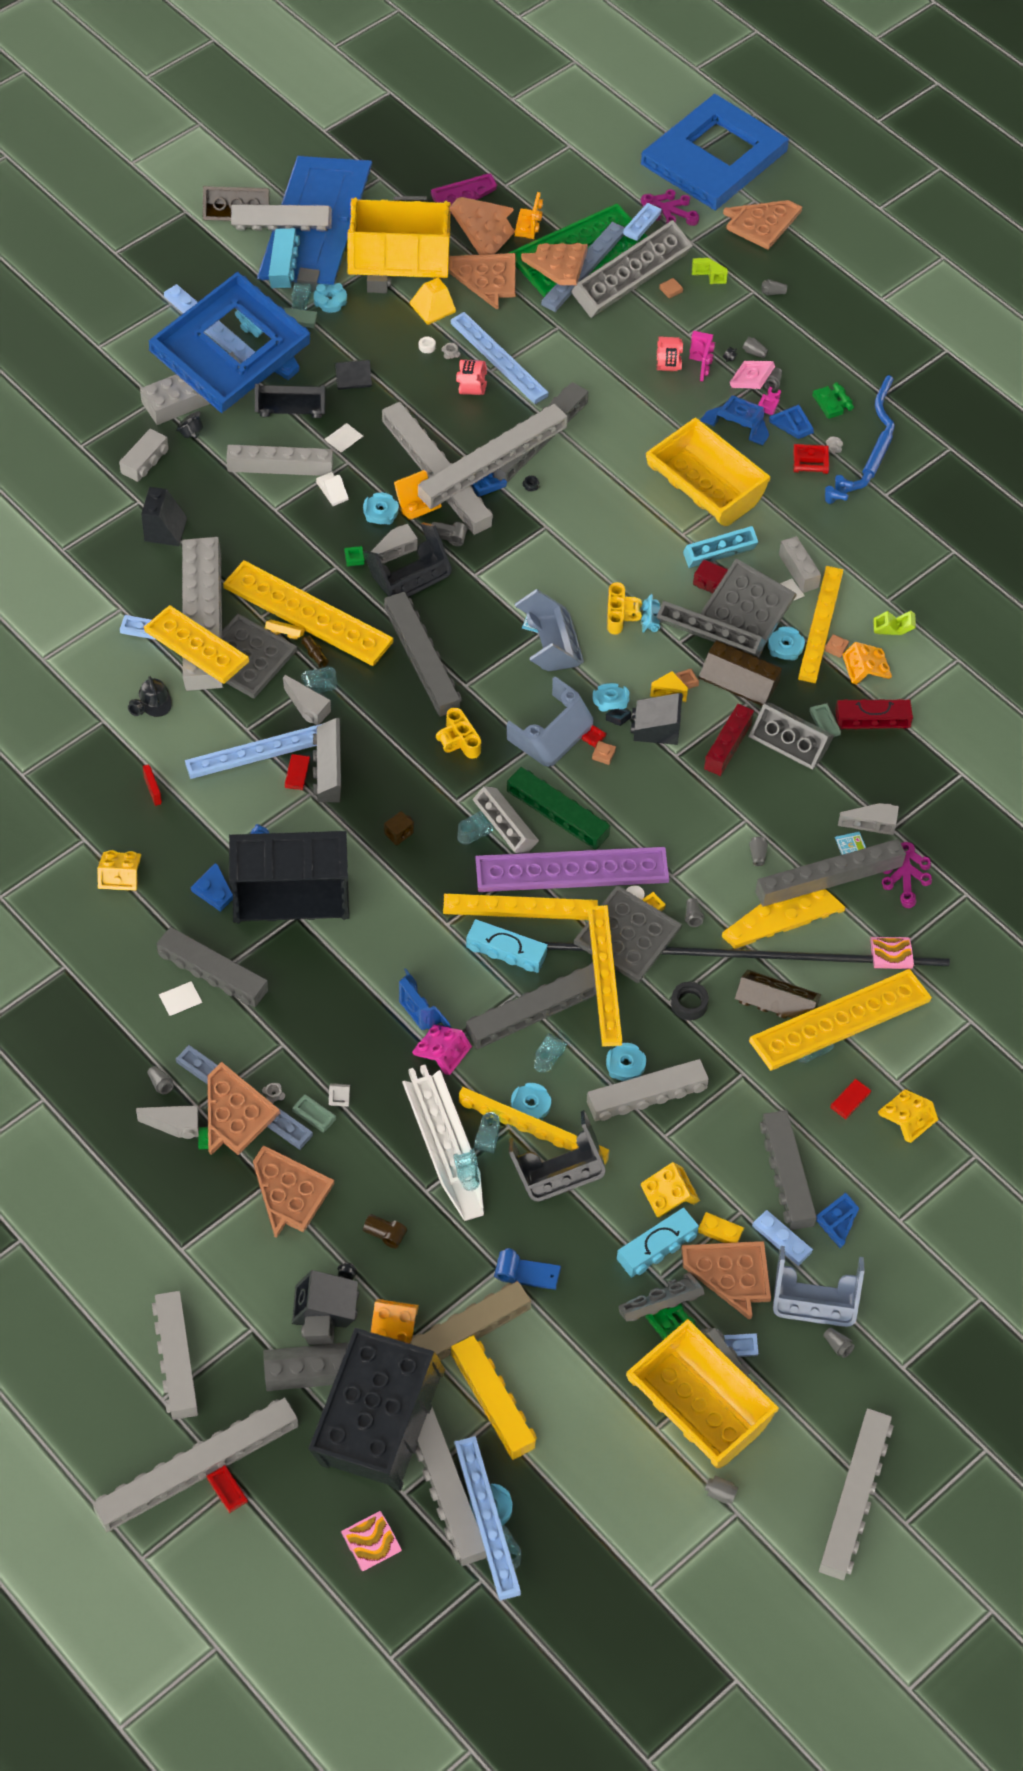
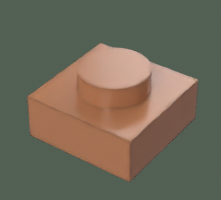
(836, 646)
(603, 753)

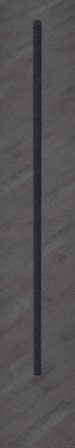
(764, 954)

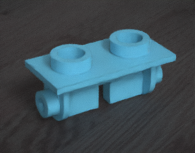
(650, 608)

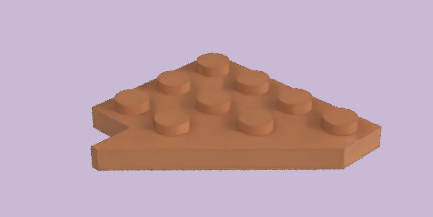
(763, 221)
(483, 223)
(558, 261)
(486, 275)
(235, 1111)
(289, 1190)
(731, 1271)

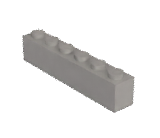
(281, 216)
(279, 460)
(647, 1090)
(175, 1354)

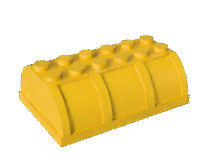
(709, 471)
(703, 1394)

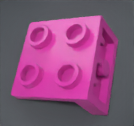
(701, 351)
(445, 1046)

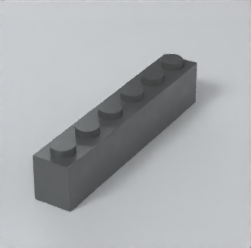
(710, 629)
(212, 967)
(788, 1170)

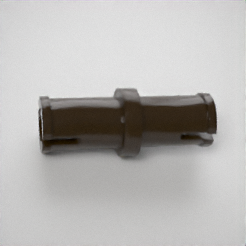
(315, 651)

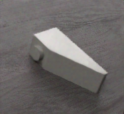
(396, 544)
(308, 702)
(873, 818)
(176, 1120)

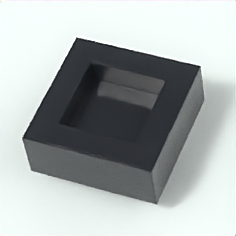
(618, 716)

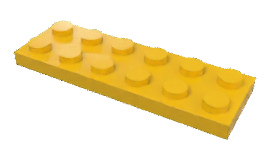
(196, 644)

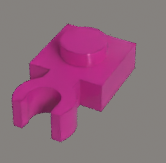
(770, 401)

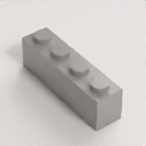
(505, 820)

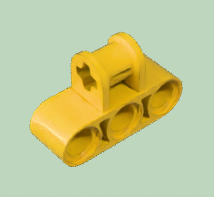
(621, 608)
(459, 734)

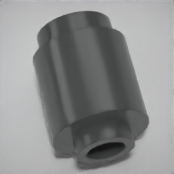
(721, 1489)

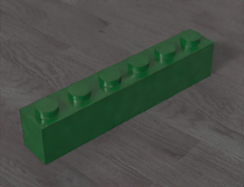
(558, 808)

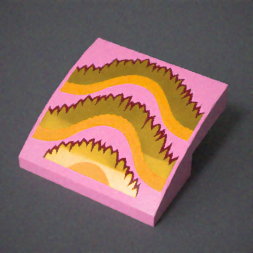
(892, 952)
(371, 1541)

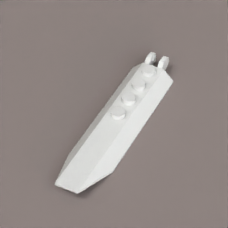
(443, 1137)

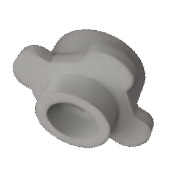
(450, 351)
(834, 444)
(273, 1087)

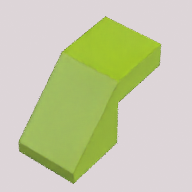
(707, 266)
(890, 625)

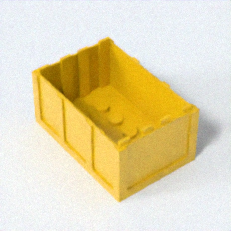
(399, 238)

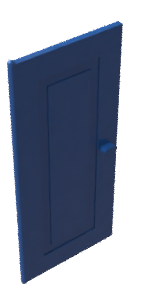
(322, 183)

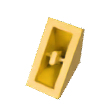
(668, 685)

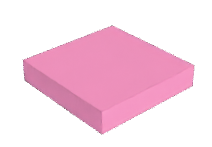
(752, 374)

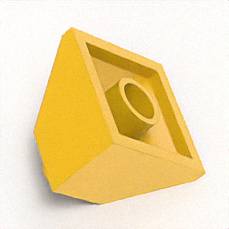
(433, 301)

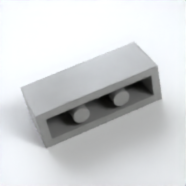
(144, 455)
(799, 564)

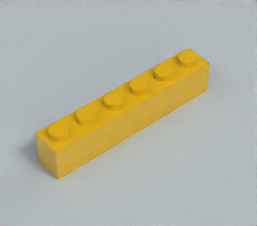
(493, 1397)

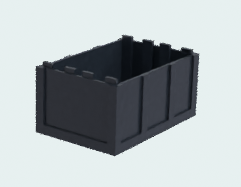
(289, 876)
(377, 1408)

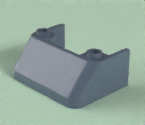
(555, 630)
(558, 737)
(815, 1302)

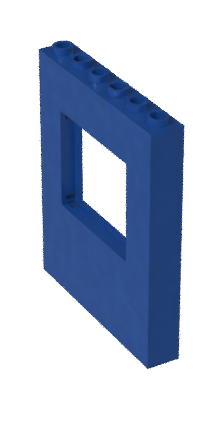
(699, 172)
(210, 368)

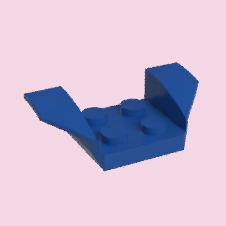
(741, 412)
(418, 1006)

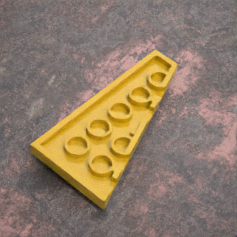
(781, 917)

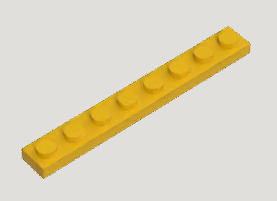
(820, 624)
(517, 906)
(604, 976)
(522, 1121)

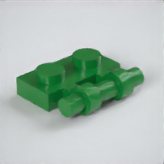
(828, 400)
(664, 1321)

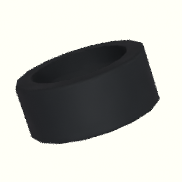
(692, 988)

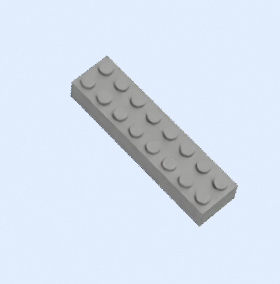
(631, 268)

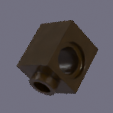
(399, 828)

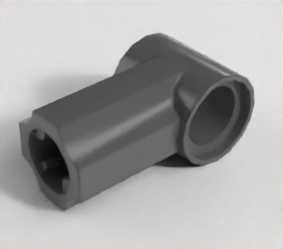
(453, 533)

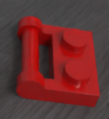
(811, 454)

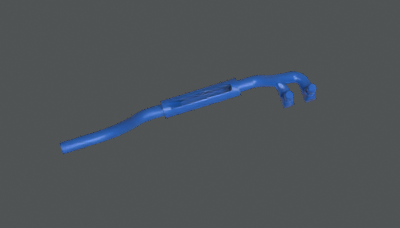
(843, 485)

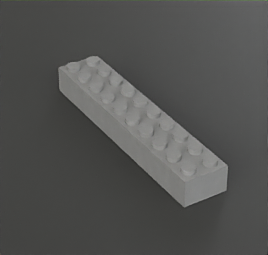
(202, 600)

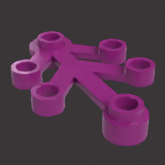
(692, 217)
(906, 871)

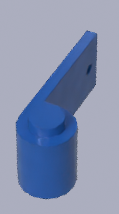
(529, 1273)

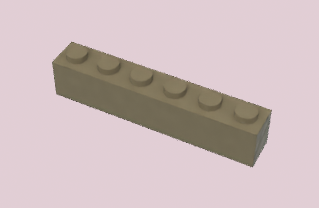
(476, 1320)

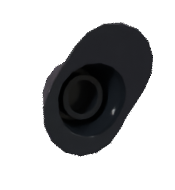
(191, 425)
(155, 697)

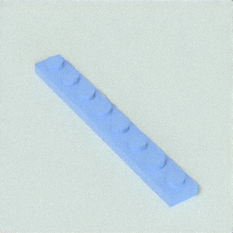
(217, 331)
(499, 358)
(251, 752)
(487, 1518)

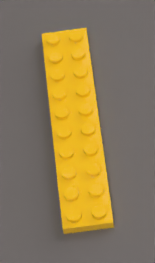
(308, 612)
(839, 1019)

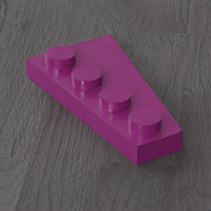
(471, 188)

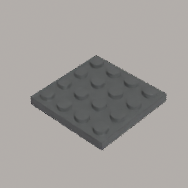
(749, 600)
(265, 652)
(636, 932)

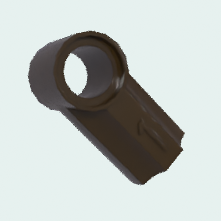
(390, 1233)

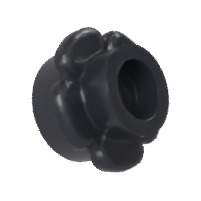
(730, 354)
(531, 483)
(136, 707)
(347, 1271)

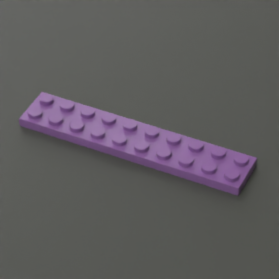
(571, 869)

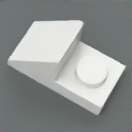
(332, 488)

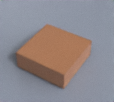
(671, 288)
(688, 678)

